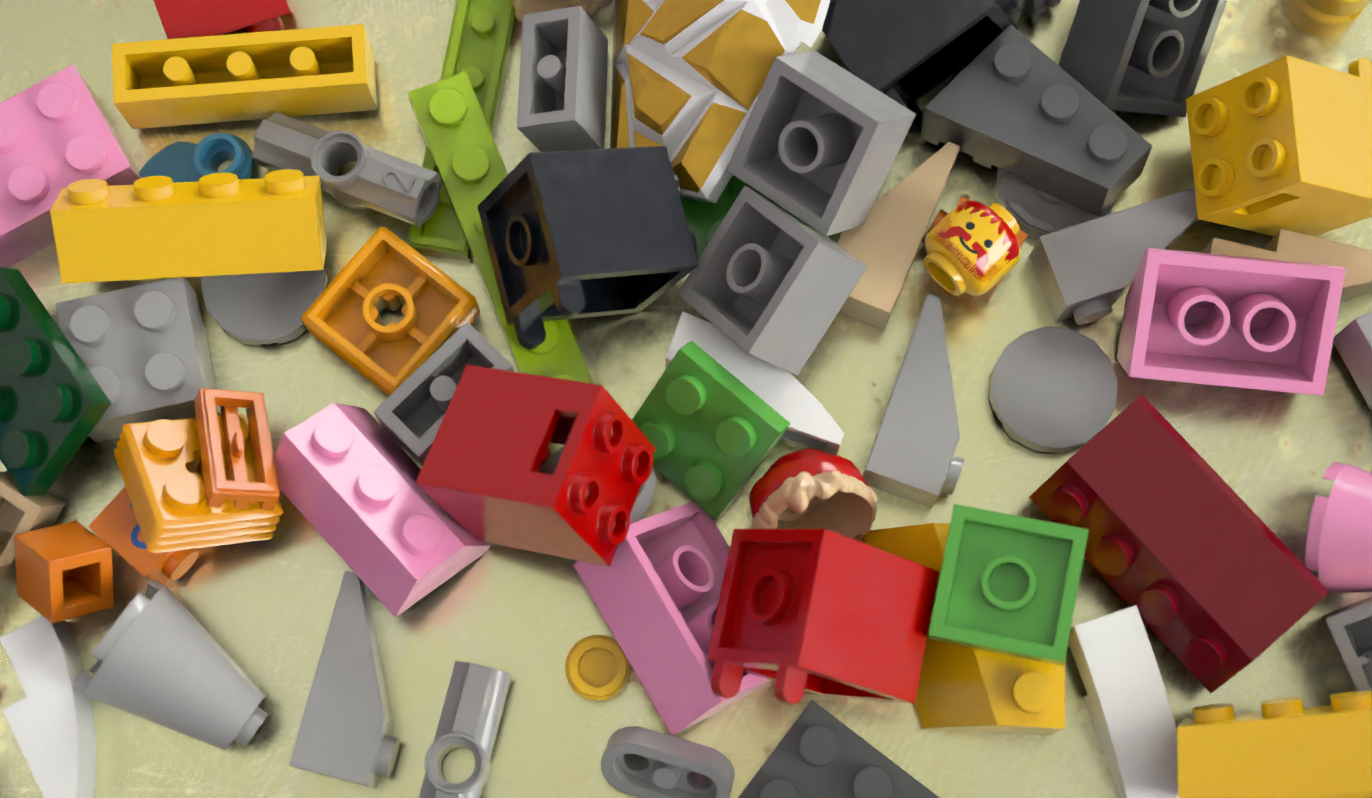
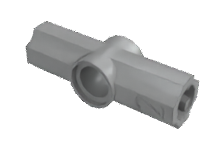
(375, 181)
(466, 721)

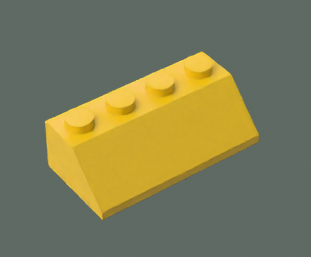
(1278, 750)

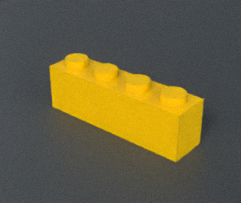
(244, 76)
(189, 227)

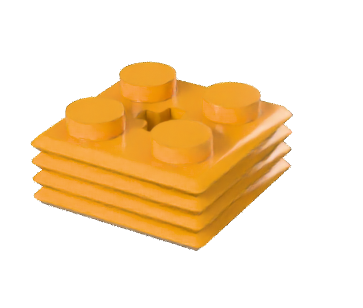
(381, 276)
(168, 493)

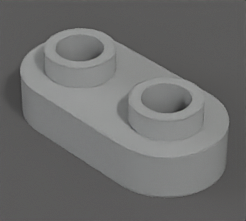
(664, 766)

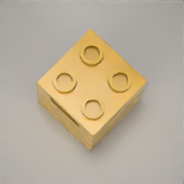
(1284, 148)

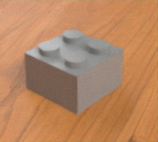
(820, 142)
(771, 281)
(143, 351)

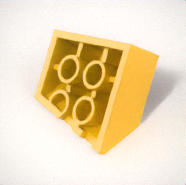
(972, 686)

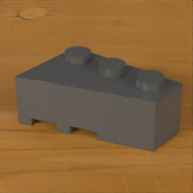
(1038, 123)

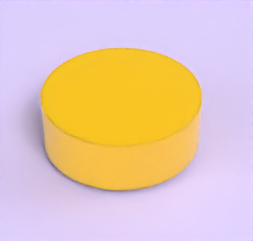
(597, 668)

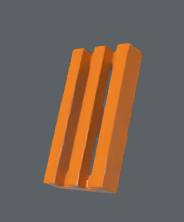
(238, 489)

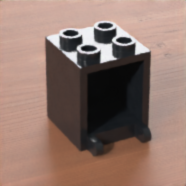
(913, 44)
(585, 235)

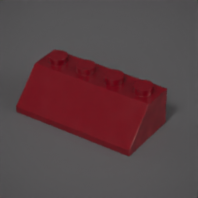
(1179, 544)

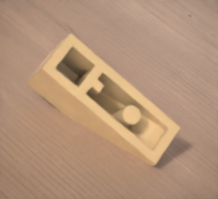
(893, 238)

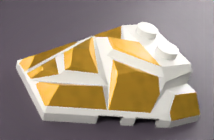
(693, 76)

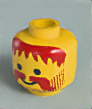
(972, 248)

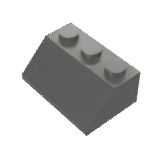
(1141, 51)

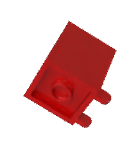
(498, 438)
(820, 617)

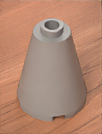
(173, 673)

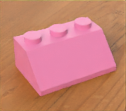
(1230, 321)
(368, 508)
(664, 607)

